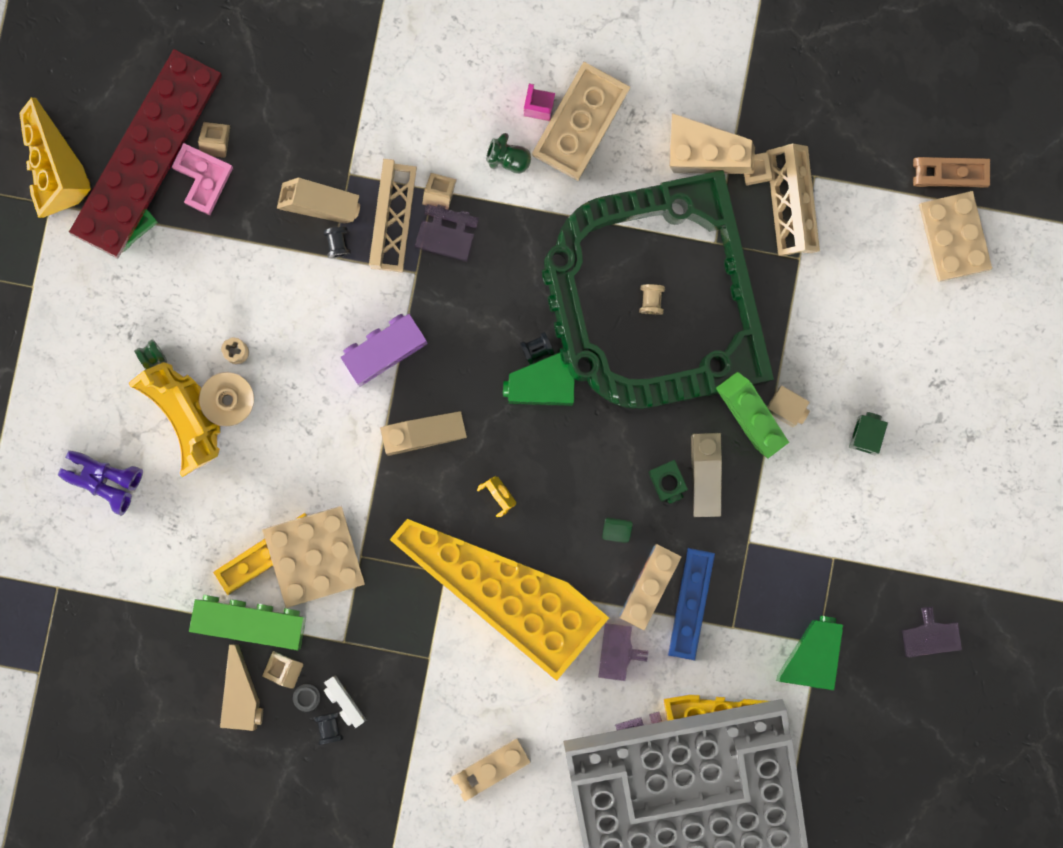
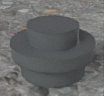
(306, 697)

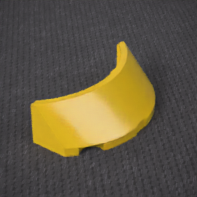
(180, 403)

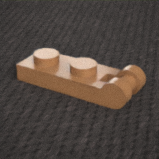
(952, 172)

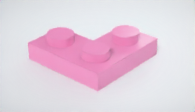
(209, 177)

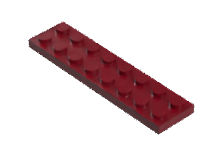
(145, 154)

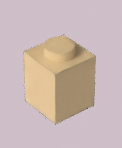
(788, 407)

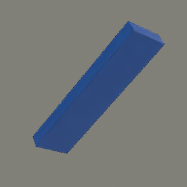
(691, 604)

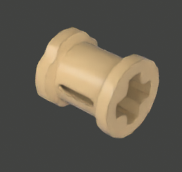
(652, 299)
(237, 358)

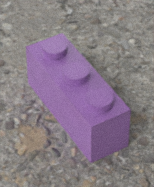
(383, 349)

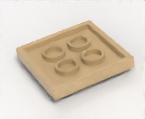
(313, 556)

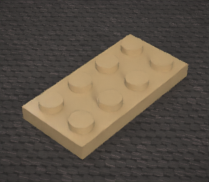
(581, 121)

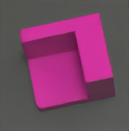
(538, 103)

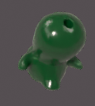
(511, 157)

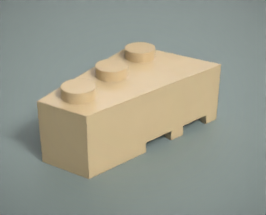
(708, 149)

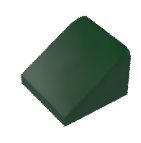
(617, 530)

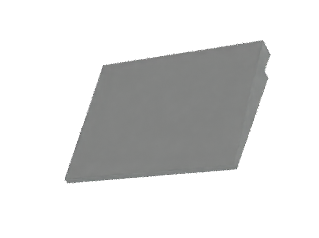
(691, 783)

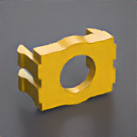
(496, 486)

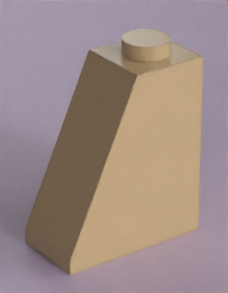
(318, 201)

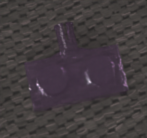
(931, 637)
(618, 652)

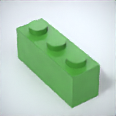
(752, 415)

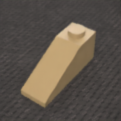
(422, 433)
(240, 698)

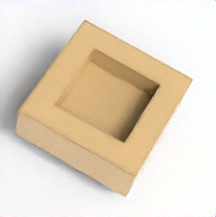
(762, 170)

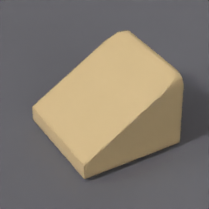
(214, 139)
(439, 190)
(282, 670)

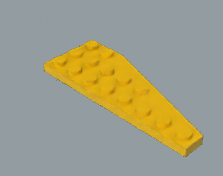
(526, 606)

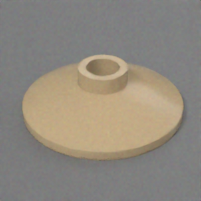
(224, 385)

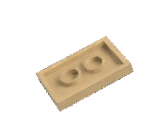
(955, 236)

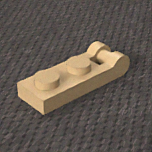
(491, 769)

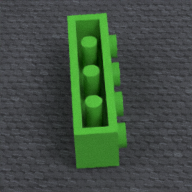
(246, 623)

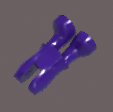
(95, 477)

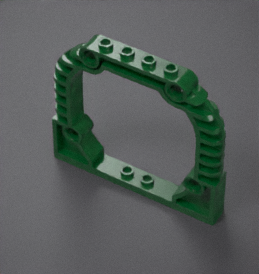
(703, 201)

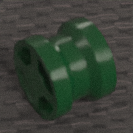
(150, 355)

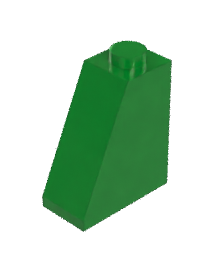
(541, 384)
(815, 656)

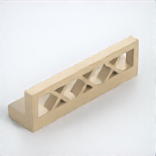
(798, 198)
(382, 216)

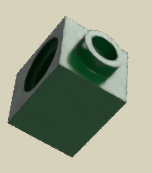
(868, 433)
(668, 469)

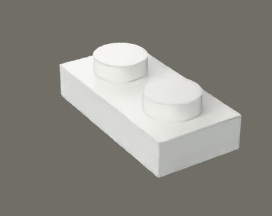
(350, 712)

